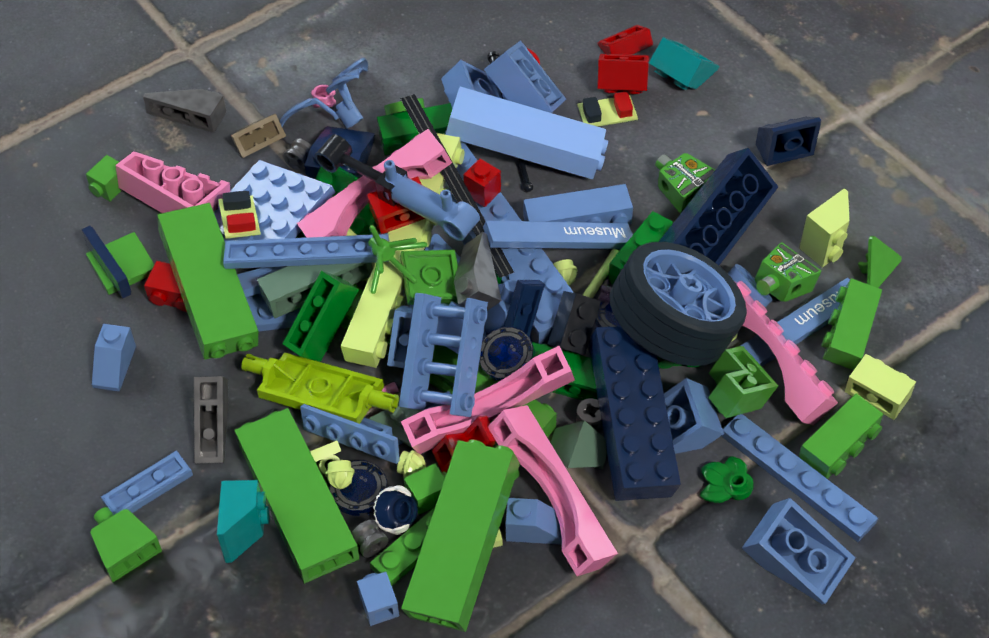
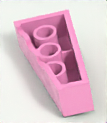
(166, 186)

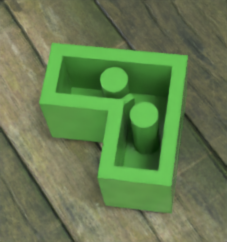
(740, 383)

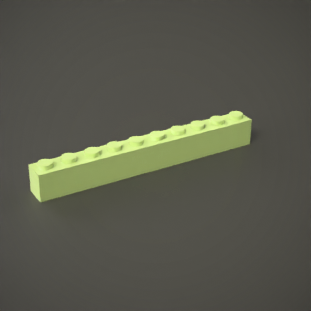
(373, 318)

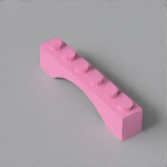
(419, 157)
(526, 384)
(803, 390)
(582, 536)

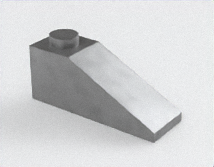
(190, 107)
(476, 273)
(210, 419)

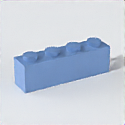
(592, 206)

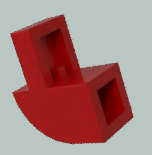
(476, 431)

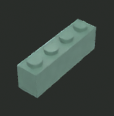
(289, 287)

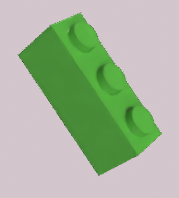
(851, 323)
(842, 436)

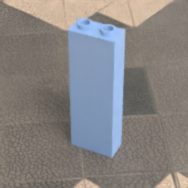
(527, 133)

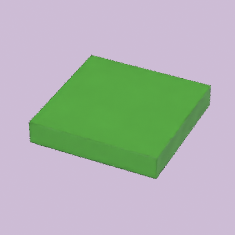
(131, 258)
(434, 274)

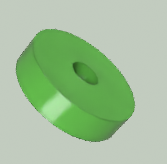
(398, 107)

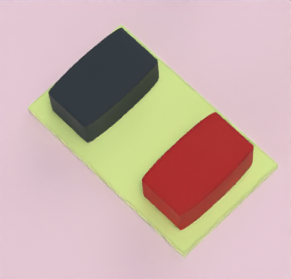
(608, 110)
(238, 214)

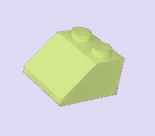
(826, 230)

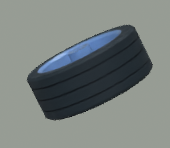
(677, 303)

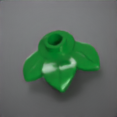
(724, 481)

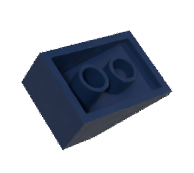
(360, 142)

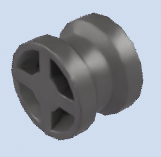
(297, 155)
(583, 413)
(369, 538)

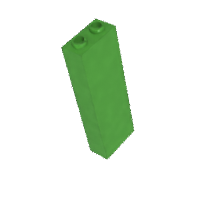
(208, 290)
(297, 495)
(461, 535)

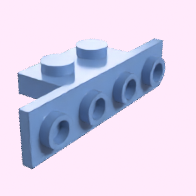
(367, 436)

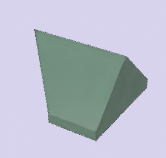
(579, 446)

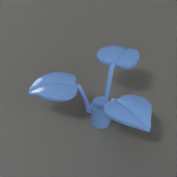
(346, 109)

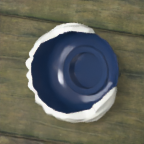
(395, 509)

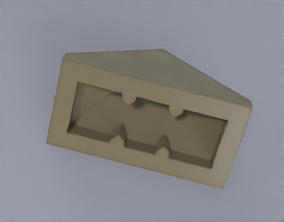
(258, 135)

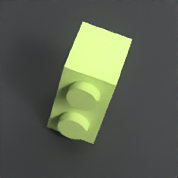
(880, 386)

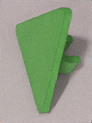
(880, 262)

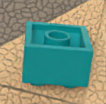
(682, 64)
(240, 517)

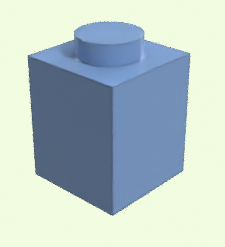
(378, 598)

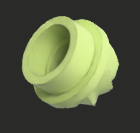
(567, 270)
(410, 463)
(340, 473)

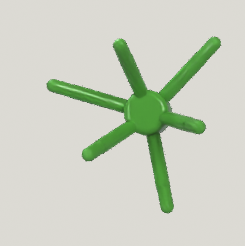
(386, 250)

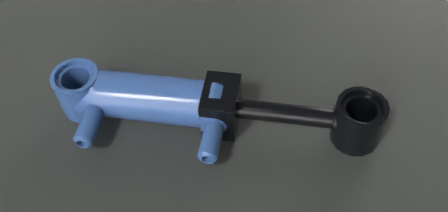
(395, 187)

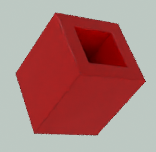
(483, 182)

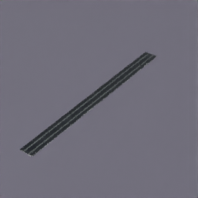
(455, 181)

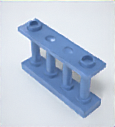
(421, 348)

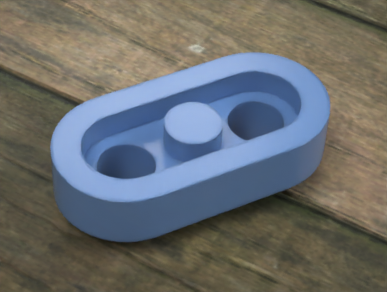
(739, 273)

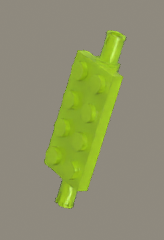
(320, 385)

